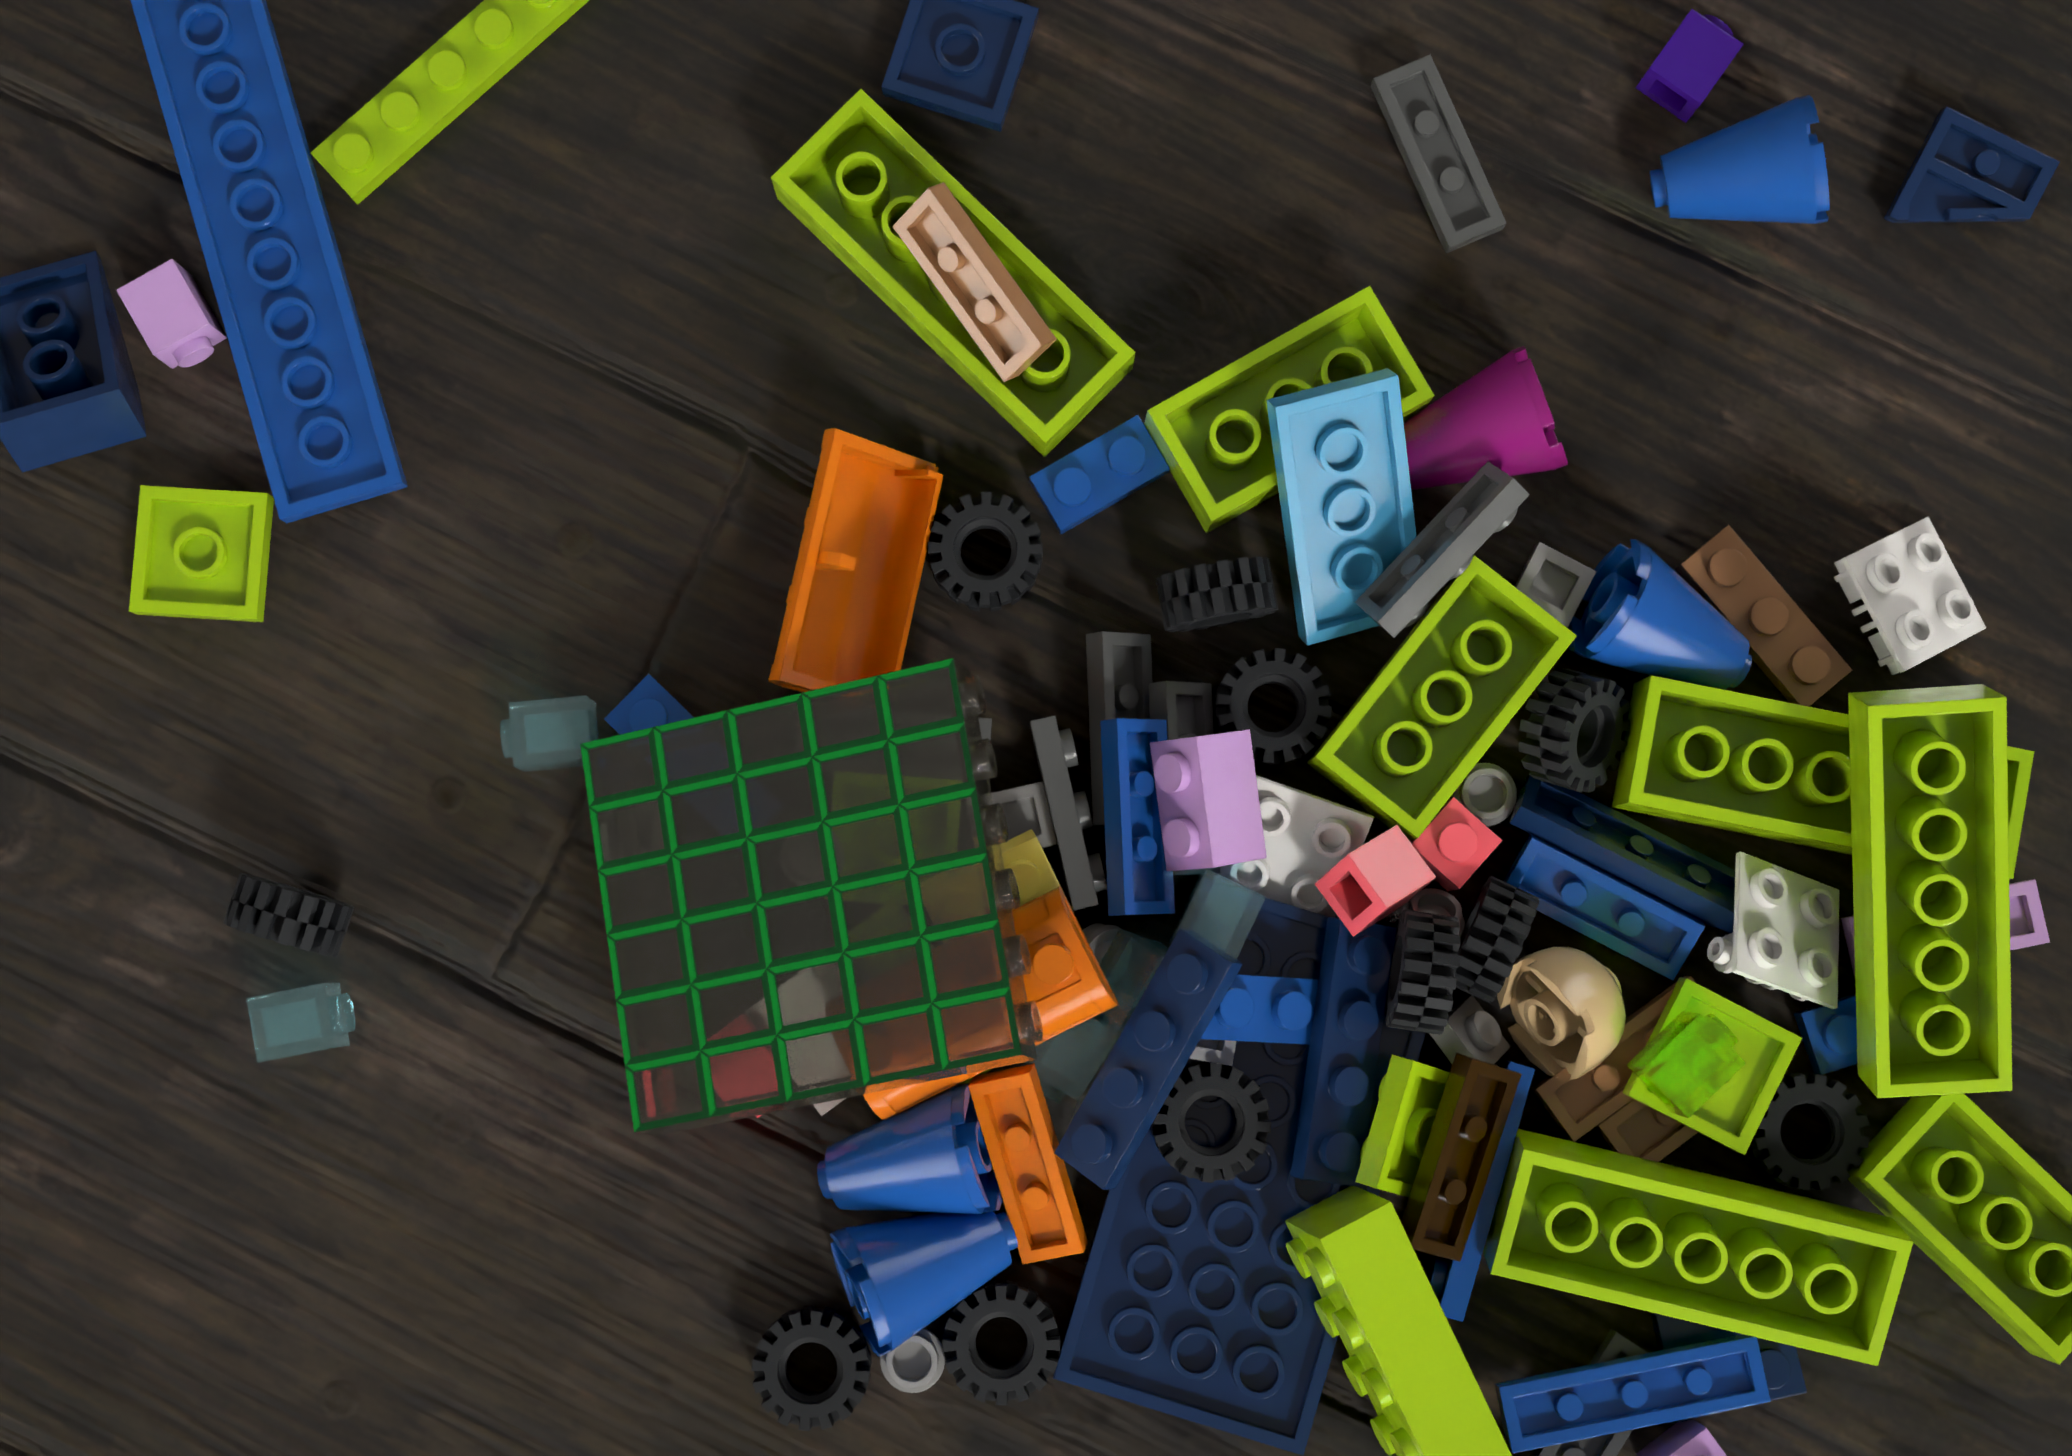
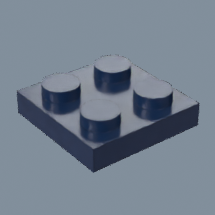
(961, 57)

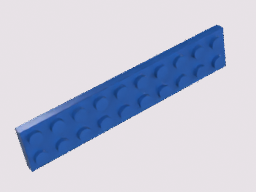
(270, 253)

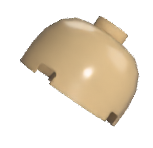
(1564, 1010)

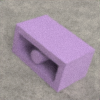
(1208, 800)

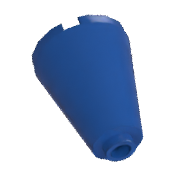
(1750, 171)
(1656, 623)
(915, 1161)
(917, 1268)

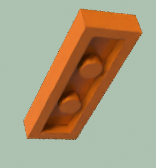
(1024, 1162)

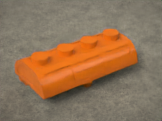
(856, 564)
(1062, 982)

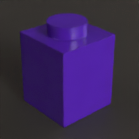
(1690, 64)

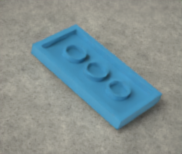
(1341, 496)

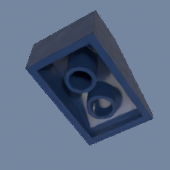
(64, 365)

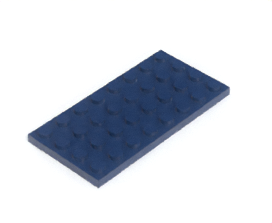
(1192, 1278)

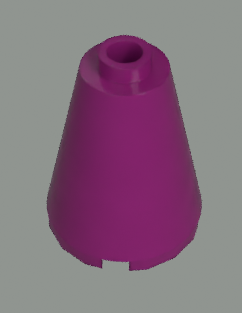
(1488, 418)

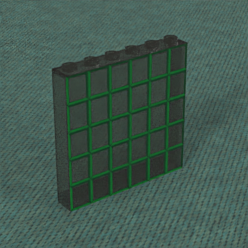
(808, 899)

